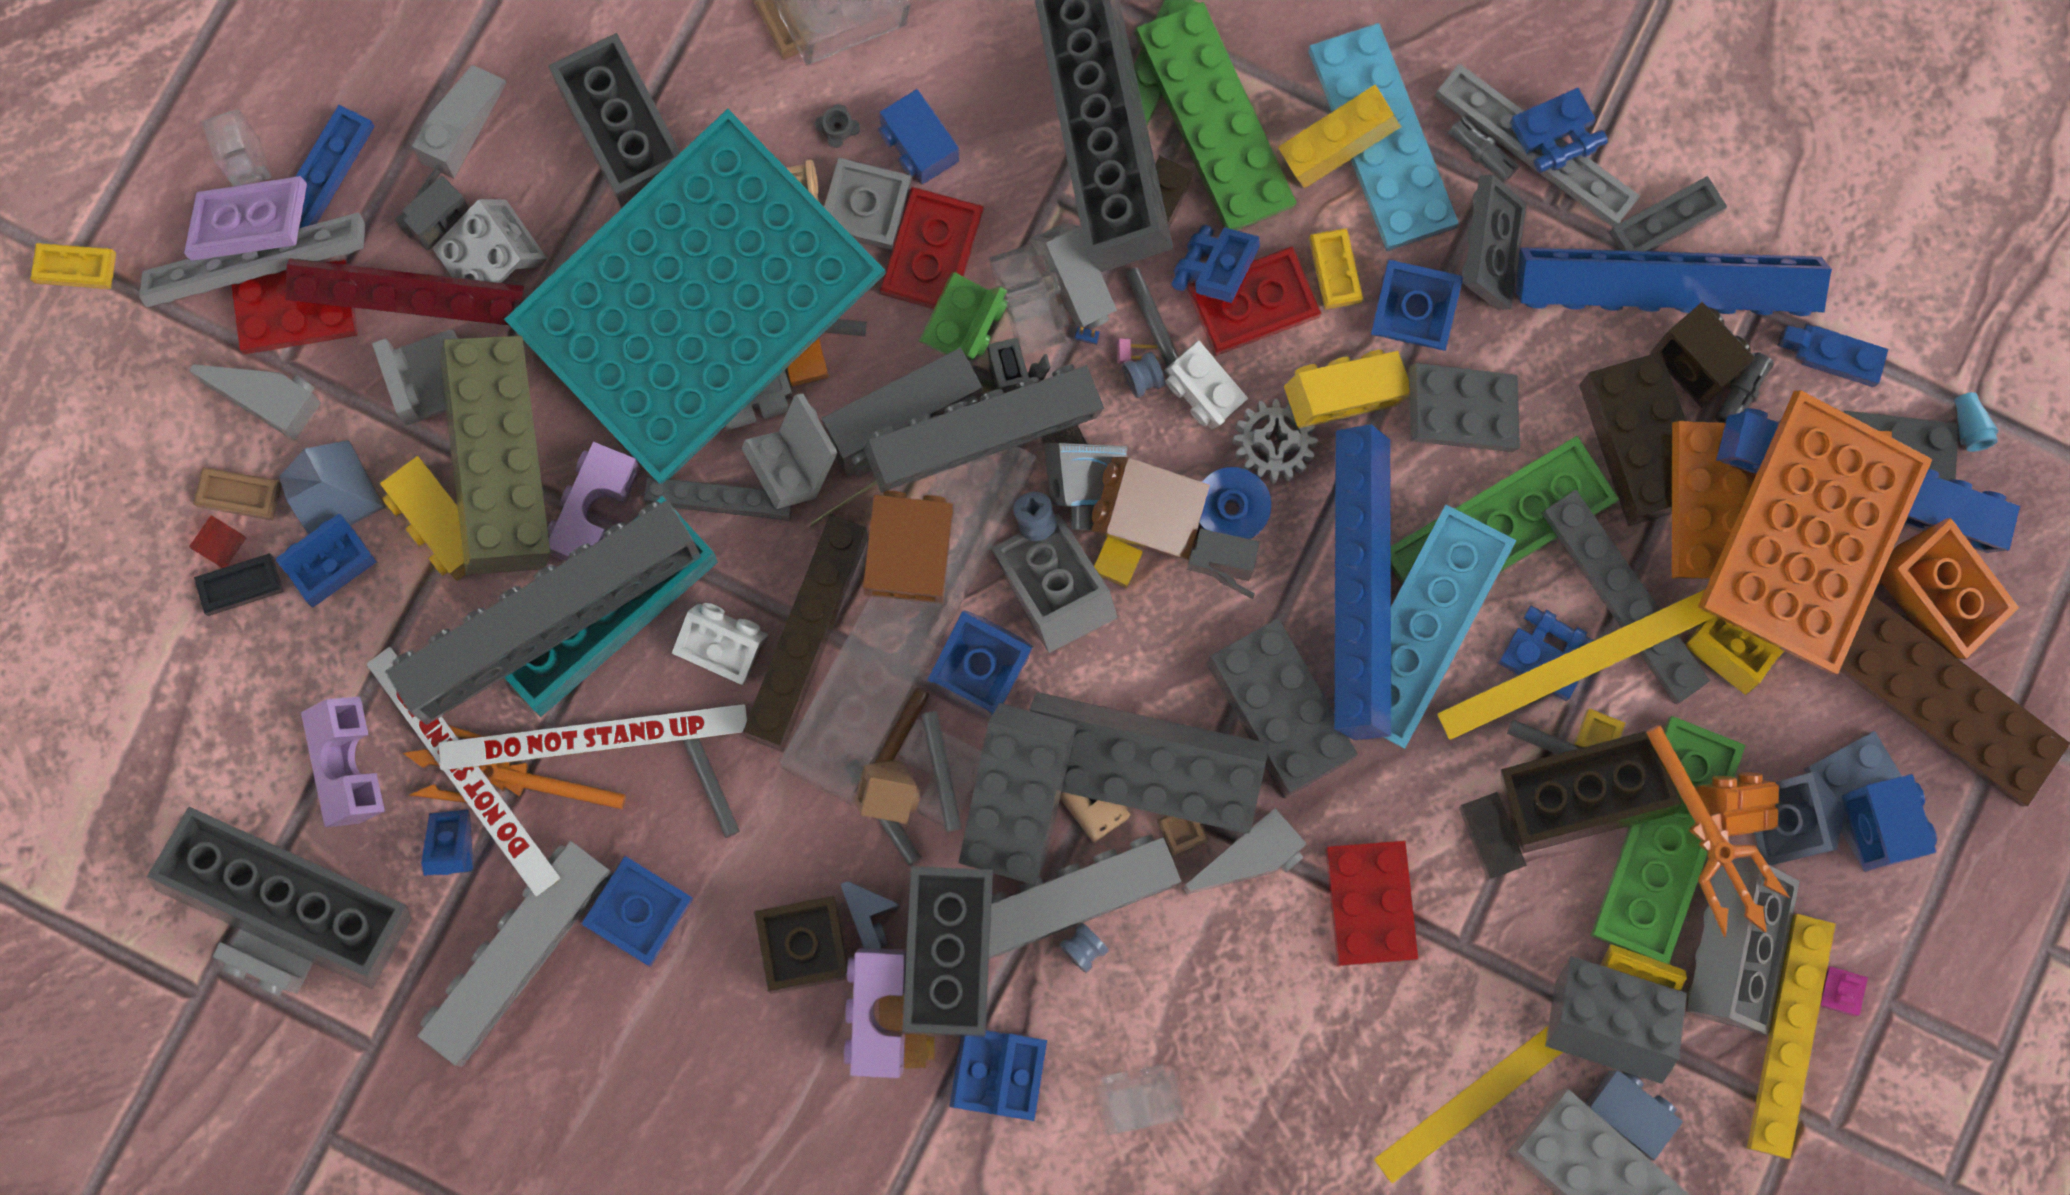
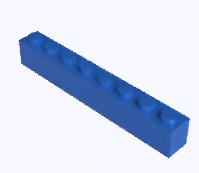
(1672, 280)
(1981, 517)
(1362, 583)

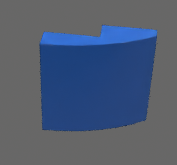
(999, 1075)

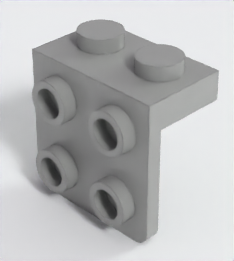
(271, 964)

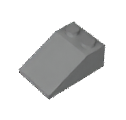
(1056, 585)

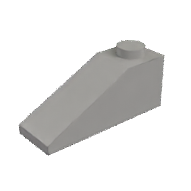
(458, 121)
(265, 394)
(1257, 854)

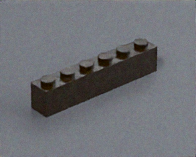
(806, 633)

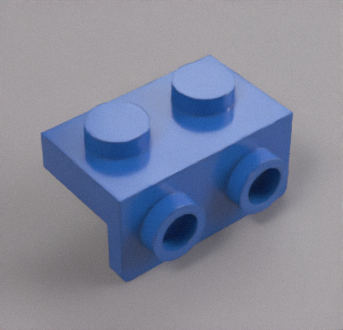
(326, 560)

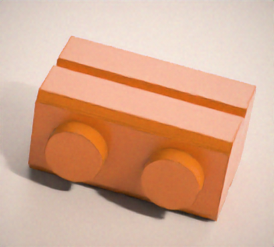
(1744, 803)

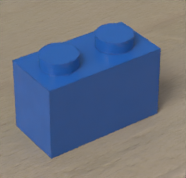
(918, 137)

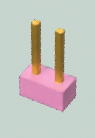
(1124, 350)

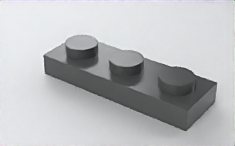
(1669, 217)

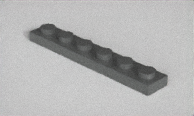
(1622, 592)

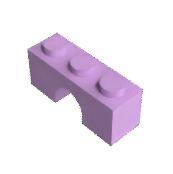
(600, 475)
(331, 737)
(873, 1048)

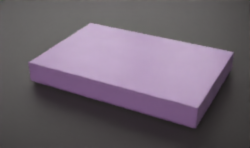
(245, 218)

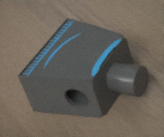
(1077, 477)

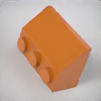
(1947, 589)

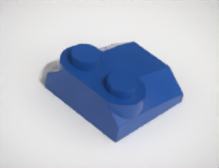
(1416, 305)
(980, 661)

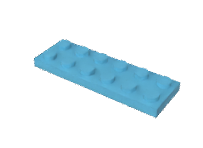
(1399, 169)
(1438, 610)

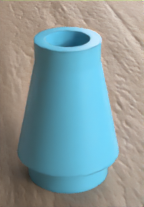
(1974, 424)

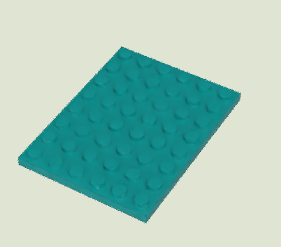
(695, 296)

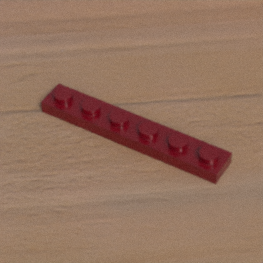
(401, 292)

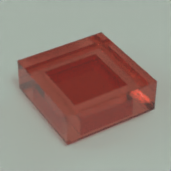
(217, 542)

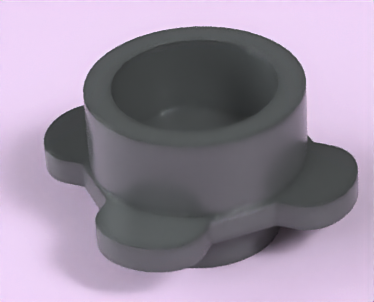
(835, 115)

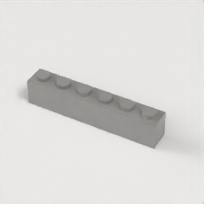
(1081, 894)
(513, 956)

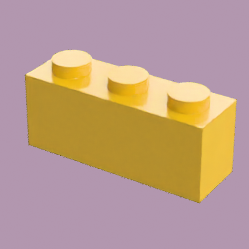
(1339, 136)
(1347, 388)
(431, 514)

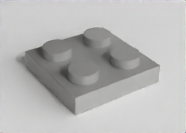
(868, 201)

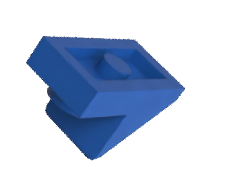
(448, 843)

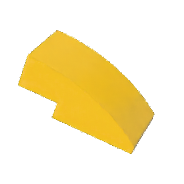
(1733, 653)

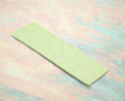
(843, 503)

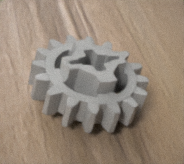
(1259, 442)

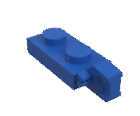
(1836, 353)

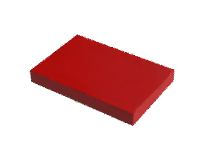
(929, 246)
(1267, 302)

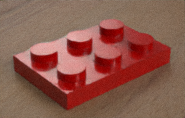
(271, 322)
(1371, 903)

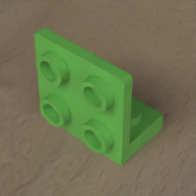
(963, 317)

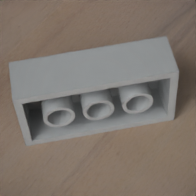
(1584, 1155)

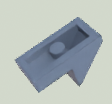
(865, 906)

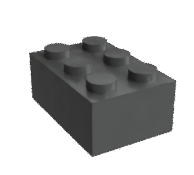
(1616, 1020)

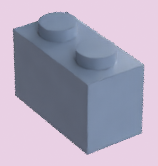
(1634, 1113)

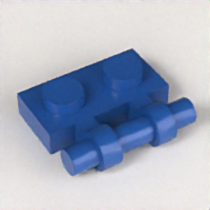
(1554, 120)
(1224, 268)
(1530, 651)

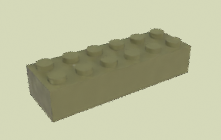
(494, 455)

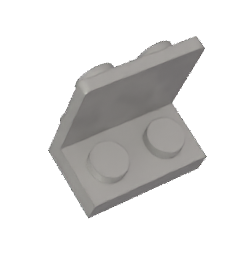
(488, 244)
(414, 376)
(795, 459)

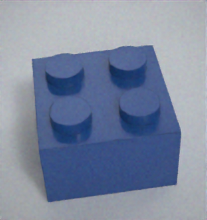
(1889, 822)

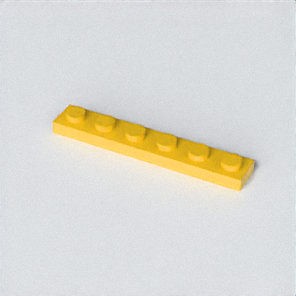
(1791, 1036)

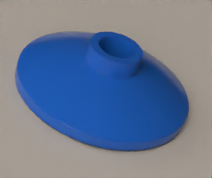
(1244, 490)

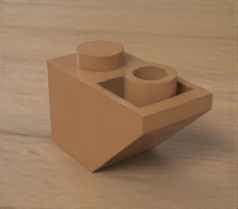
(887, 792)

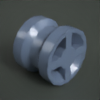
(1143, 374)
(1042, 522)
(1083, 947)

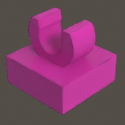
(1843, 991)

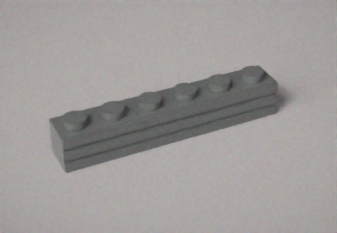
(715, 498)

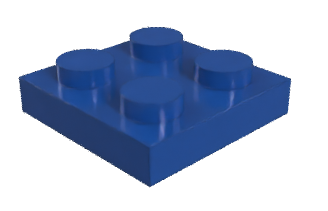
(637, 911)

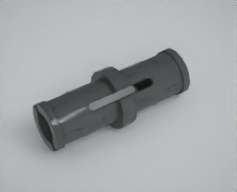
(1483, 149)
(1746, 387)

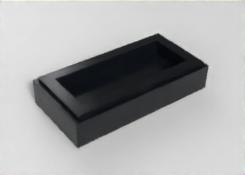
(238, 584)

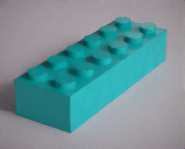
(565, 666)

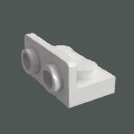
(1204, 386)
(719, 642)

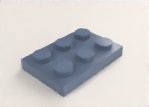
(1852, 768)

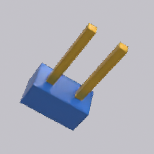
(1087, 335)

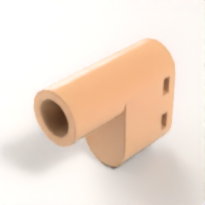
(1096, 815)

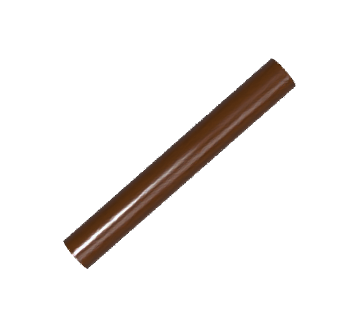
(903, 726)

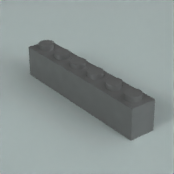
(982, 428)

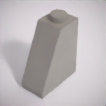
(1079, 278)

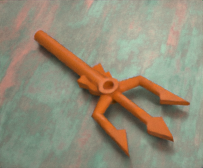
(515, 779)
(1714, 841)

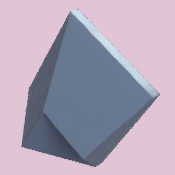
(329, 483)
(1807, 821)

